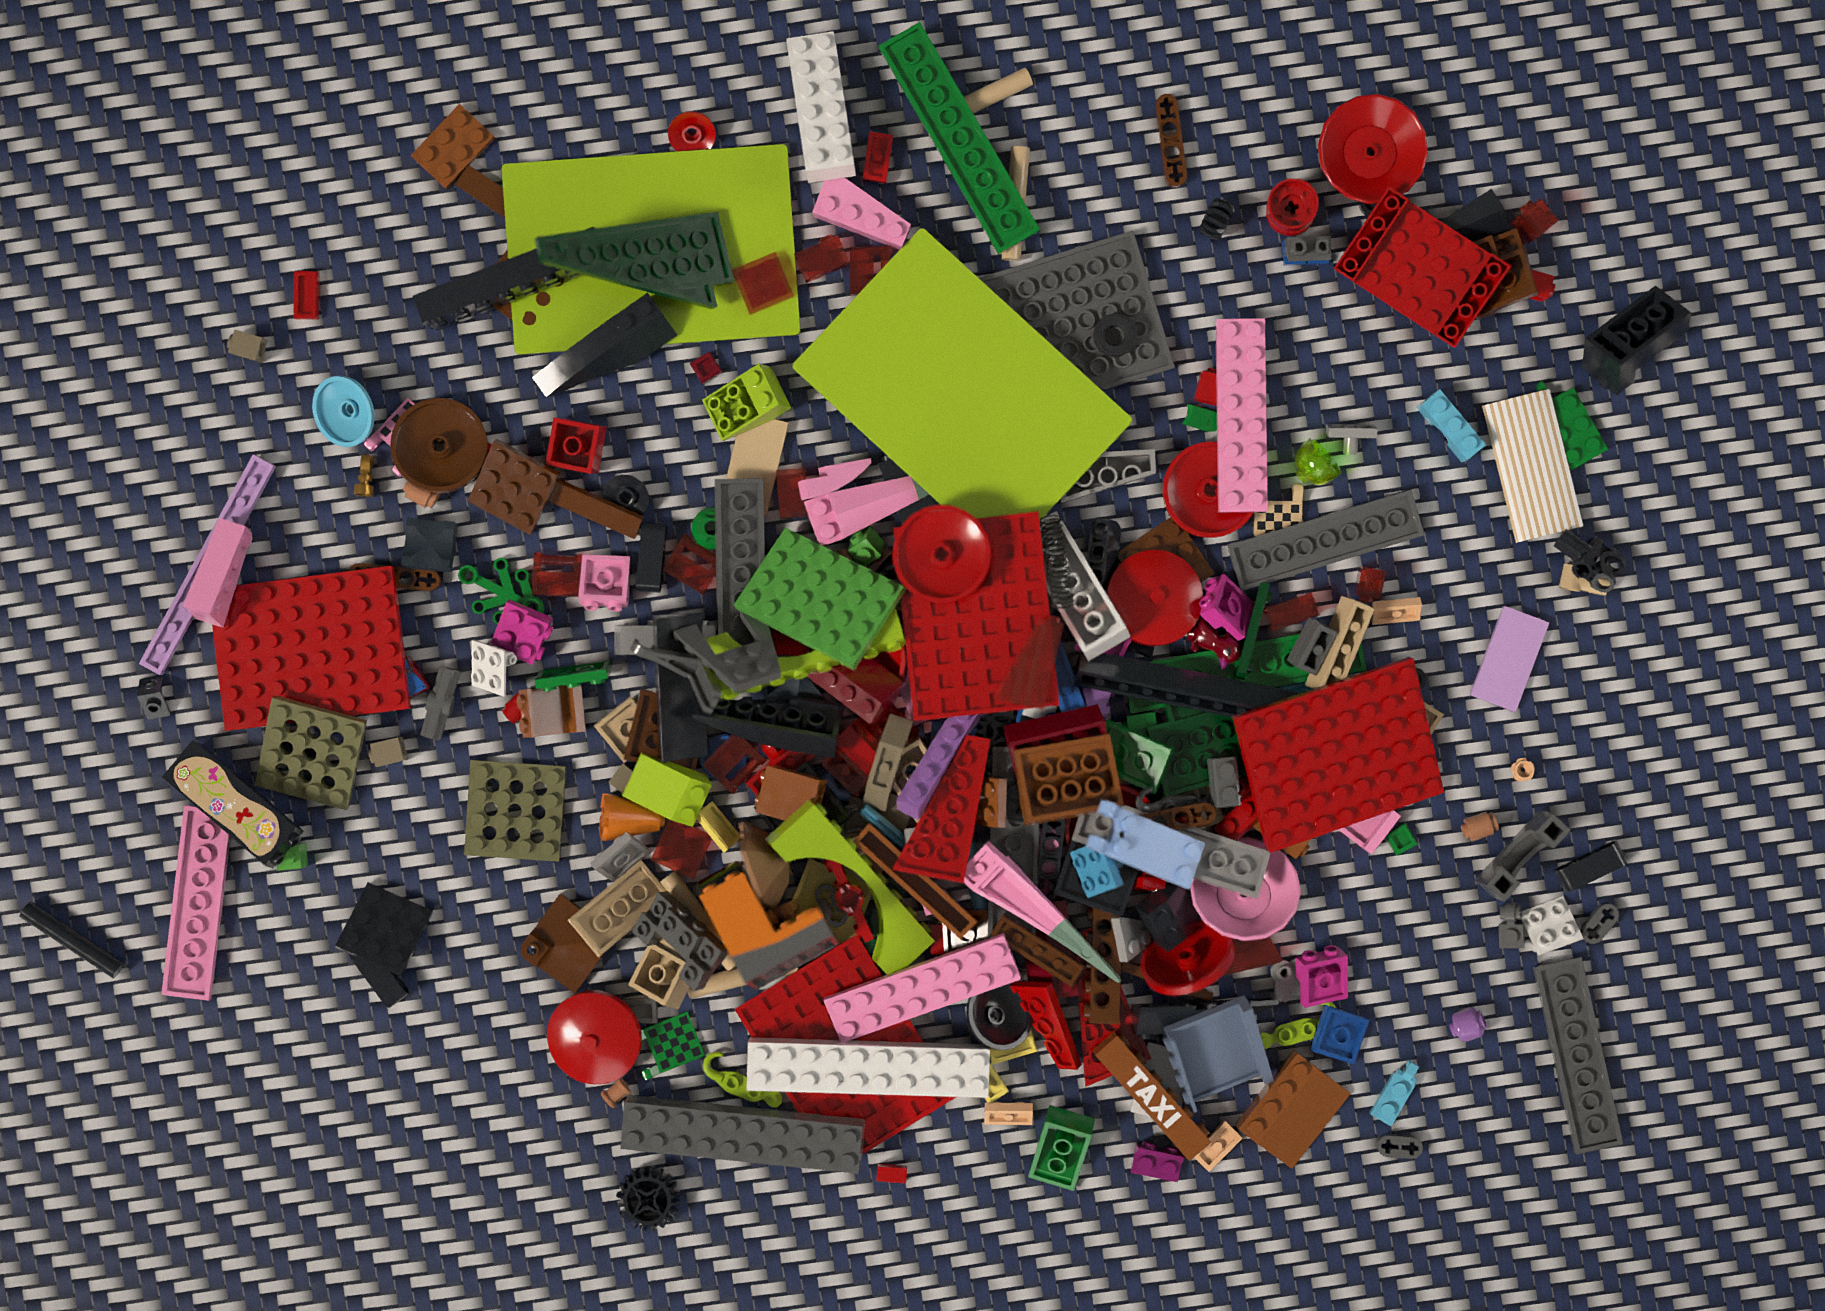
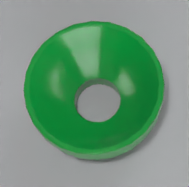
(698, 528)

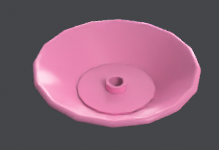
(1250, 917)

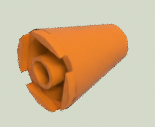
(623, 816)

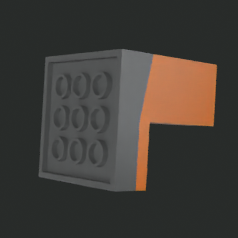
(750, 938)

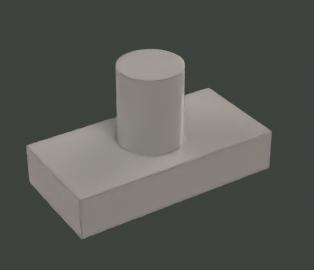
(1351, 433)

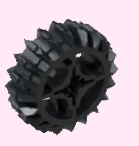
(640, 1191)

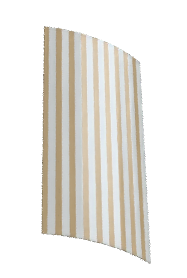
(1532, 465)

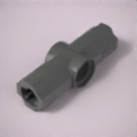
(440, 703)

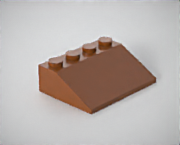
(1066, 779)
(1292, 1109)

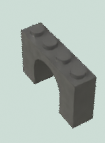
(1541, 831)

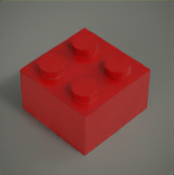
(576, 445)

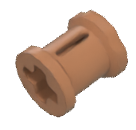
(616, 1093)

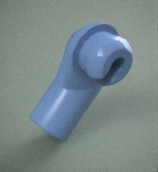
(842, 794)

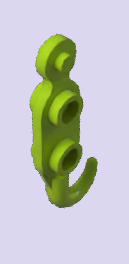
(1292, 1032)
(737, 1083)

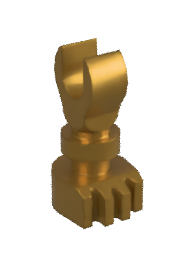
(366, 466)

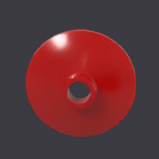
(685, 141)

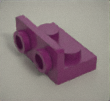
(1156, 1161)

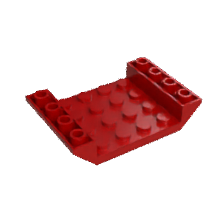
(1421, 267)

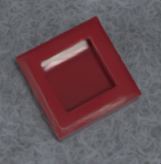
(706, 367)

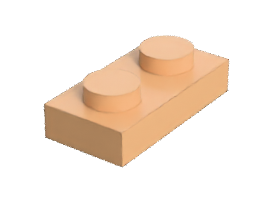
(1396, 611)
(1008, 1113)
(1222, 1142)

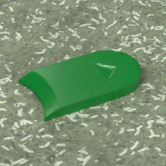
(1201, 418)

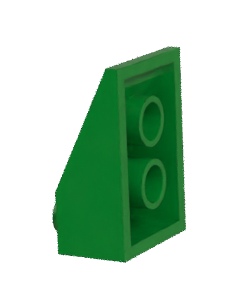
(1061, 1147)

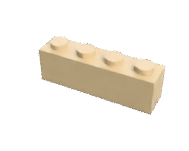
(1351, 623)

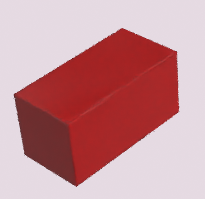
(937, 946)
(891, 1173)

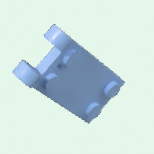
(1148, 846)

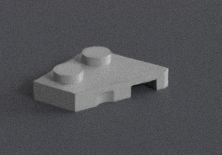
(1130, 937)

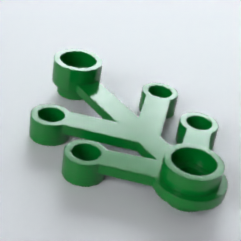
(505, 592)

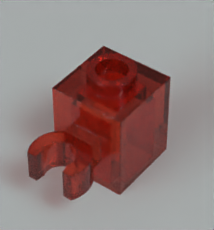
(1369, 584)

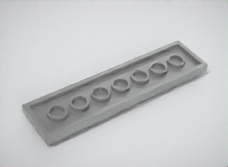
(1222, 861)

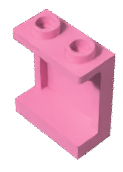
(1371, 832)

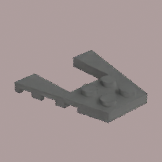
(739, 667)

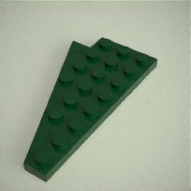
(662, 257)
(1195, 738)

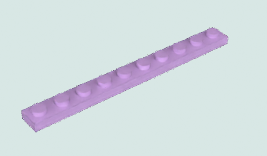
(177, 617)

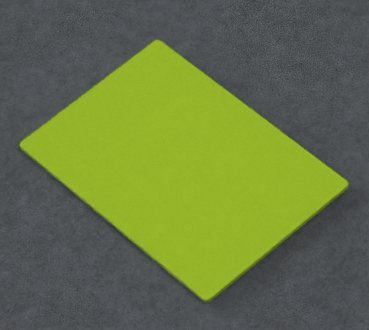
(571, 195)
(960, 387)

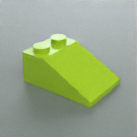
(668, 789)

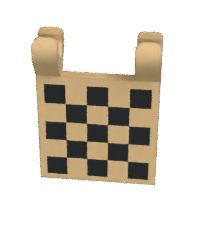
(1280, 513)

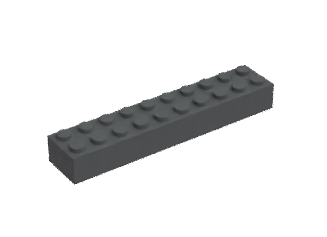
(743, 1134)

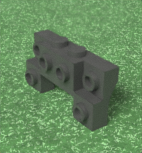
(685, 934)

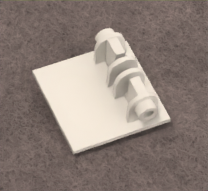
(490, 666)
(1550, 926)

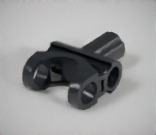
(1585, 556)

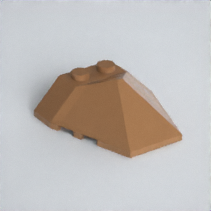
(765, 867)

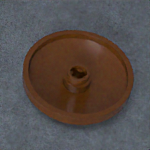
(439, 445)

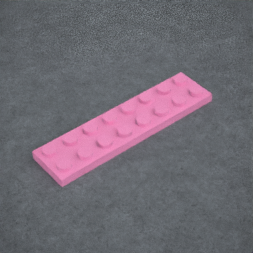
(1241, 415)
(196, 907)
(922, 988)

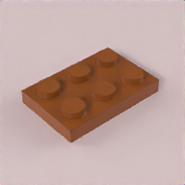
(453, 146)
(992, 803)

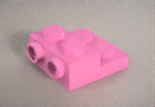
(604, 582)

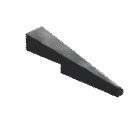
(1480, 218)

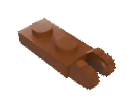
(783, 912)

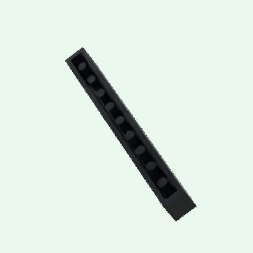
(1174, 685)

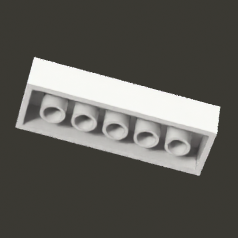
(820, 107)
(1092, 616)

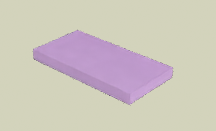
(1509, 658)

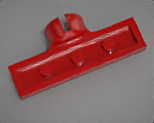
(778, 757)
(1242, 817)
(850, 899)

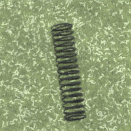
(1061, 599)

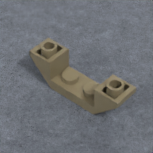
(887, 761)

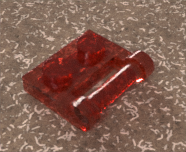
(863, 265)
(689, 571)
(556, 582)
(728, 756)

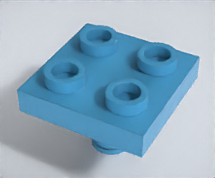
(1096, 871)

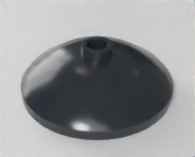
(1010, 1021)

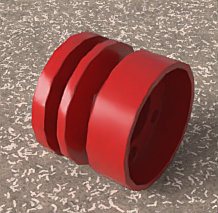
(1301, 197)

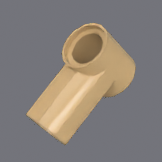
(1571, 582)

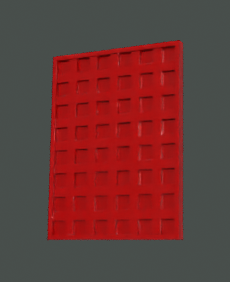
(314, 642)
(968, 646)
(1339, 754)
(797, 1011)

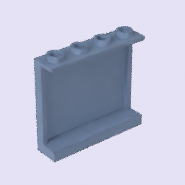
(1216, 1050)

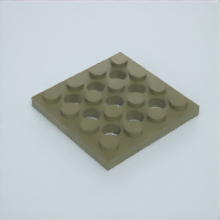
(328, 722)
(501, 846)

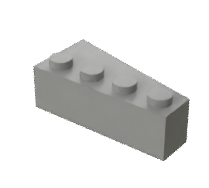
(1112, 471)
(626, 634)

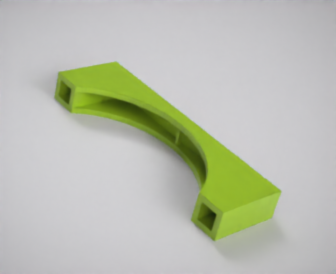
(798, 667)
(812, 835)

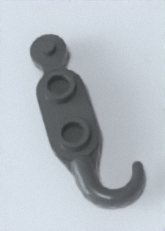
(1169, 802)

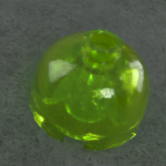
(1315, 464)

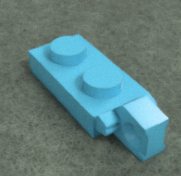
(1395, 1094)

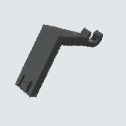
(688, 666)

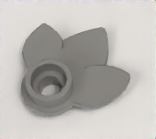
(1285, 984)

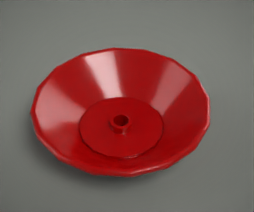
(1385, 128)

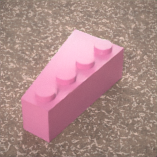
(218, 573)

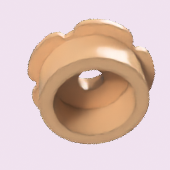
(1527, 765)

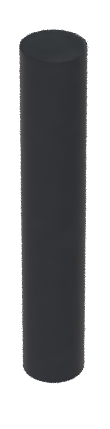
(71, 939)

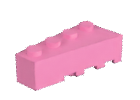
(858, 212)

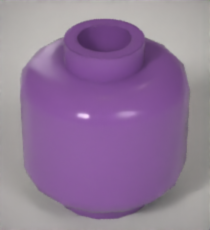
(1468, 1024)

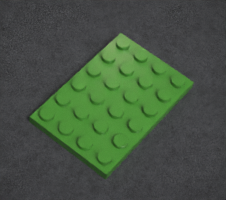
(820, 598)

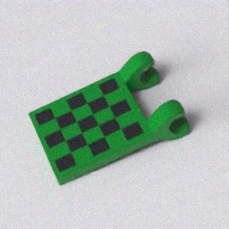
(672, 1044)

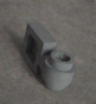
(1511, 933)

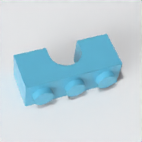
(1459, 434)

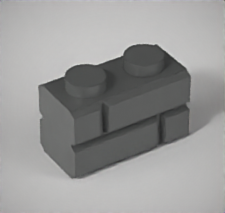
(1312, 646)
(1223, 781)

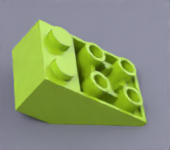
(746, 402)

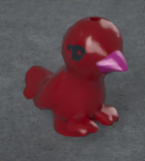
(1206, 637)

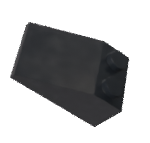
(1169, 915)

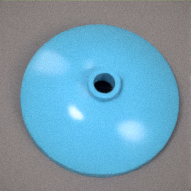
(335, 414)

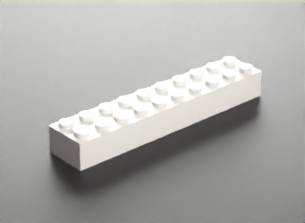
(868, 1067)

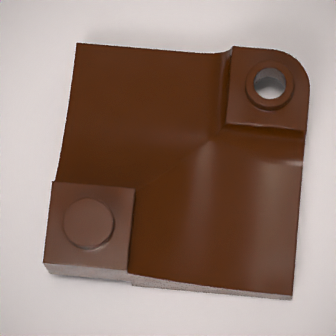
(1519, 281)
(560, 947)

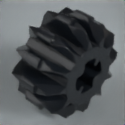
(1216, 219)

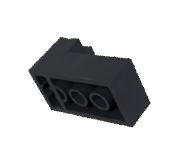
(1633, 339)

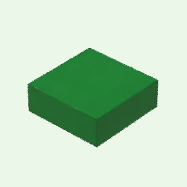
(1400, 839)

